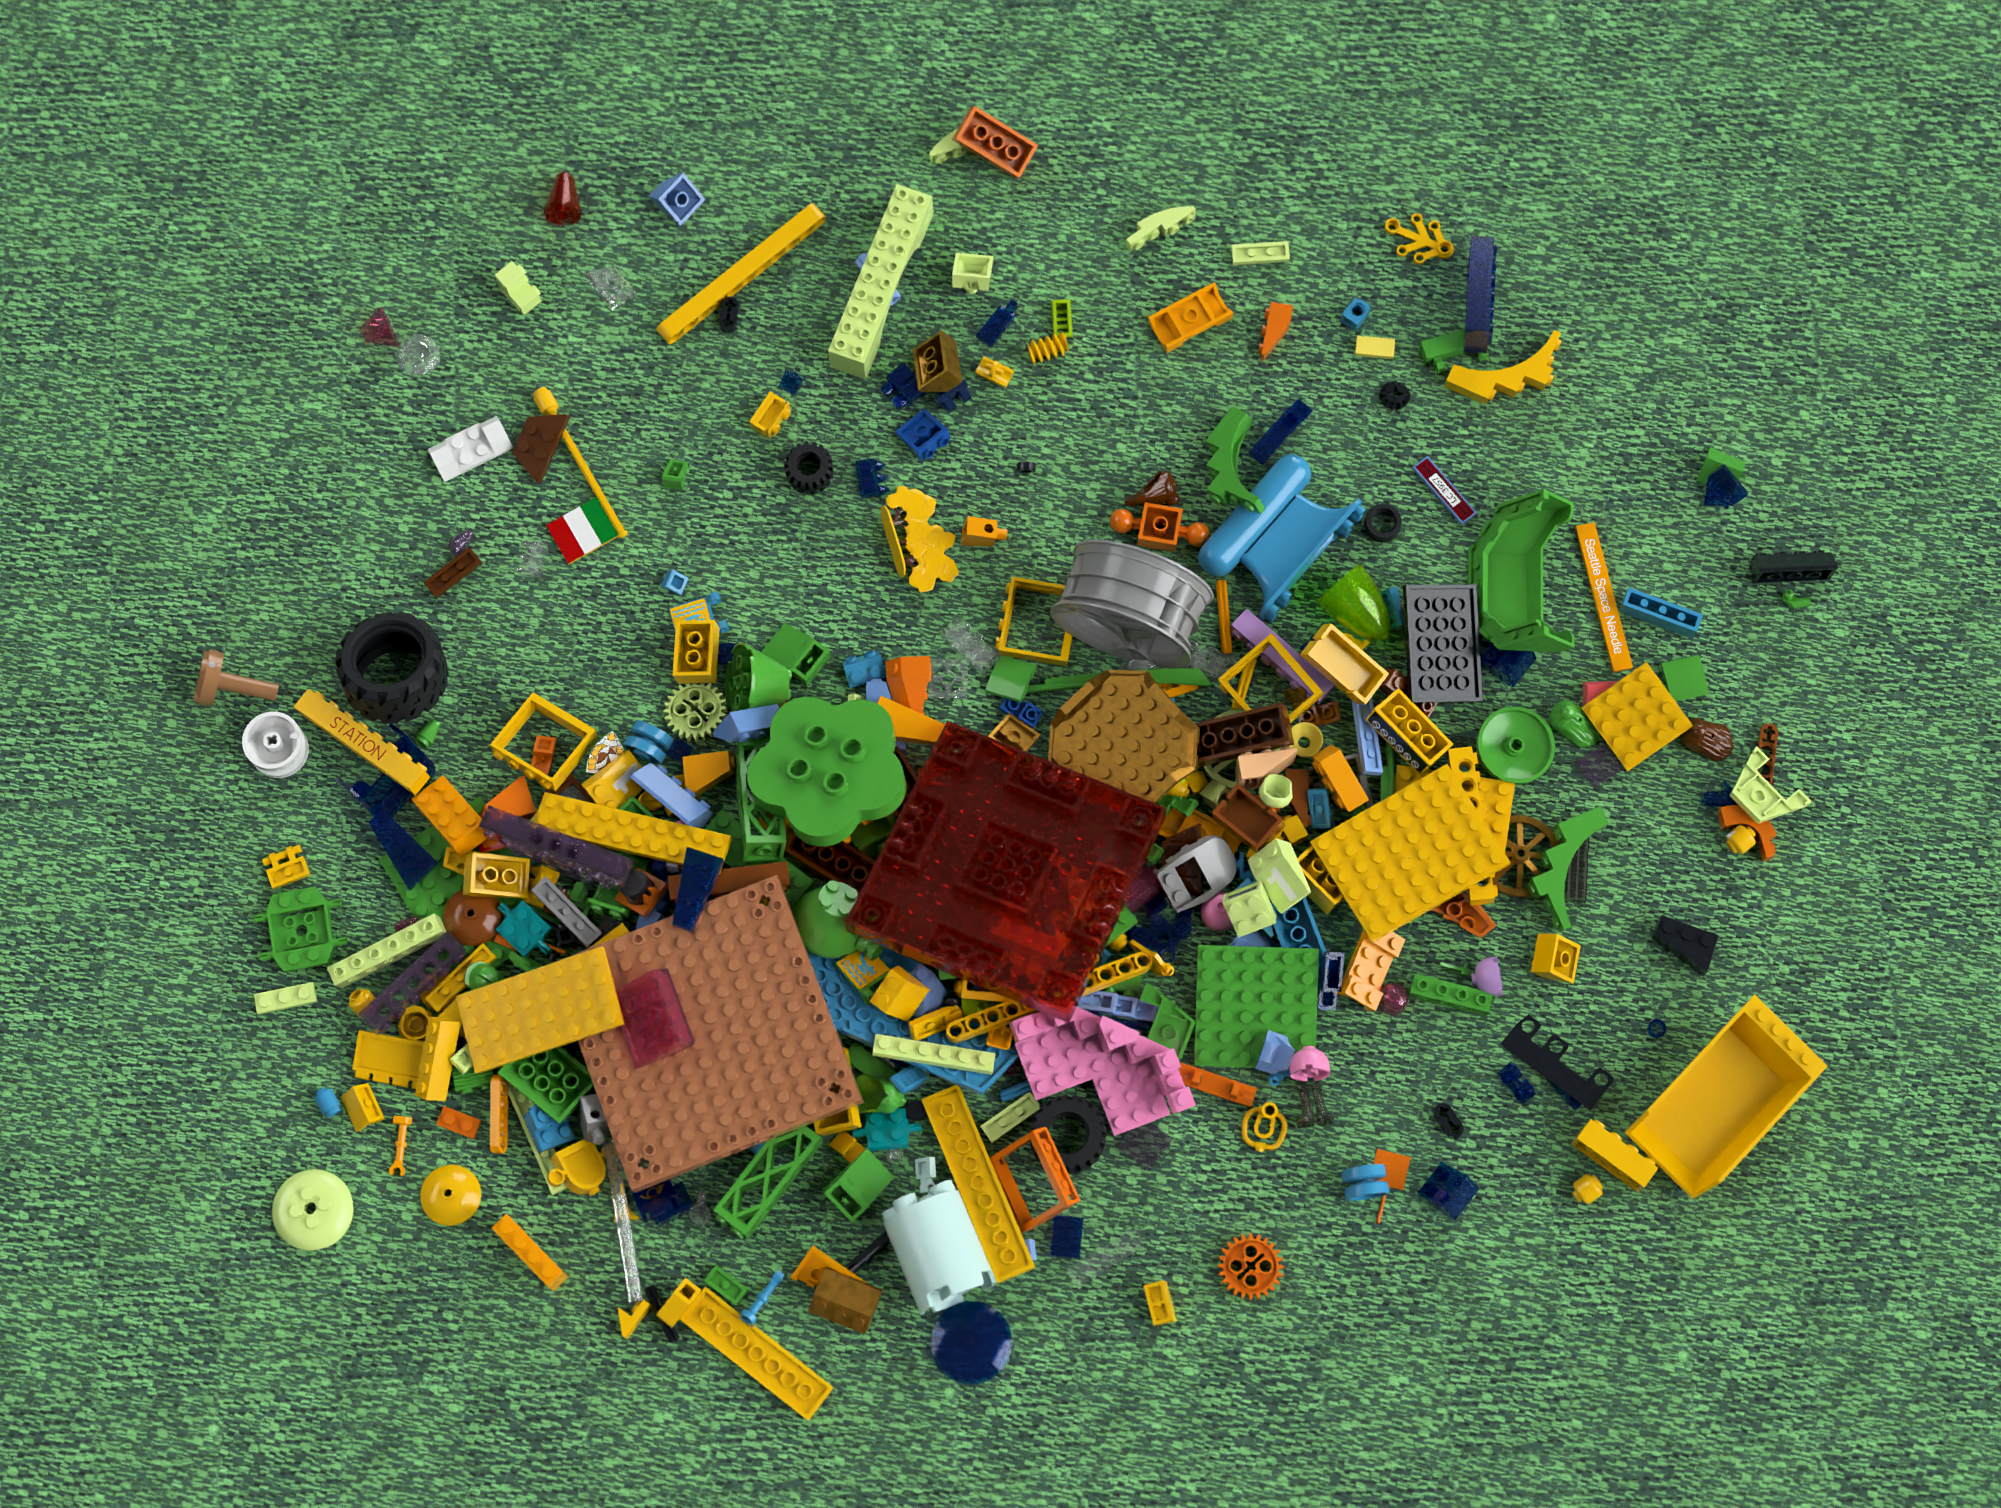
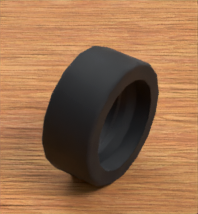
(1382, 537)

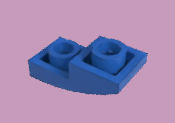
(1024, 711)

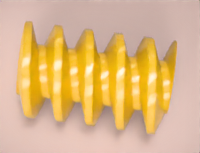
(1048, 347)

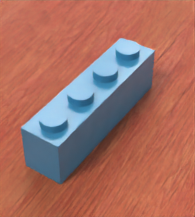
(1660, 613)

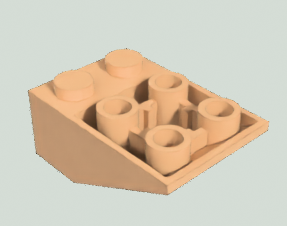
(1253, 768)

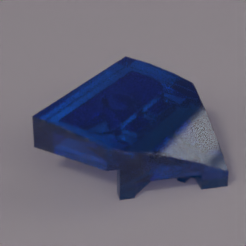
(1723, 488)

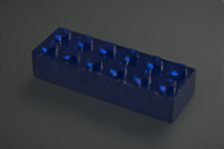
(1480, 294)

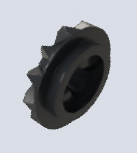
(1388, 400)

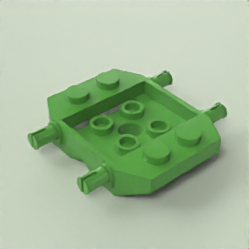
(303, 950)

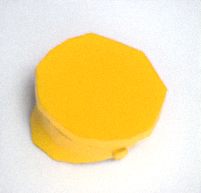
(412, 1026)

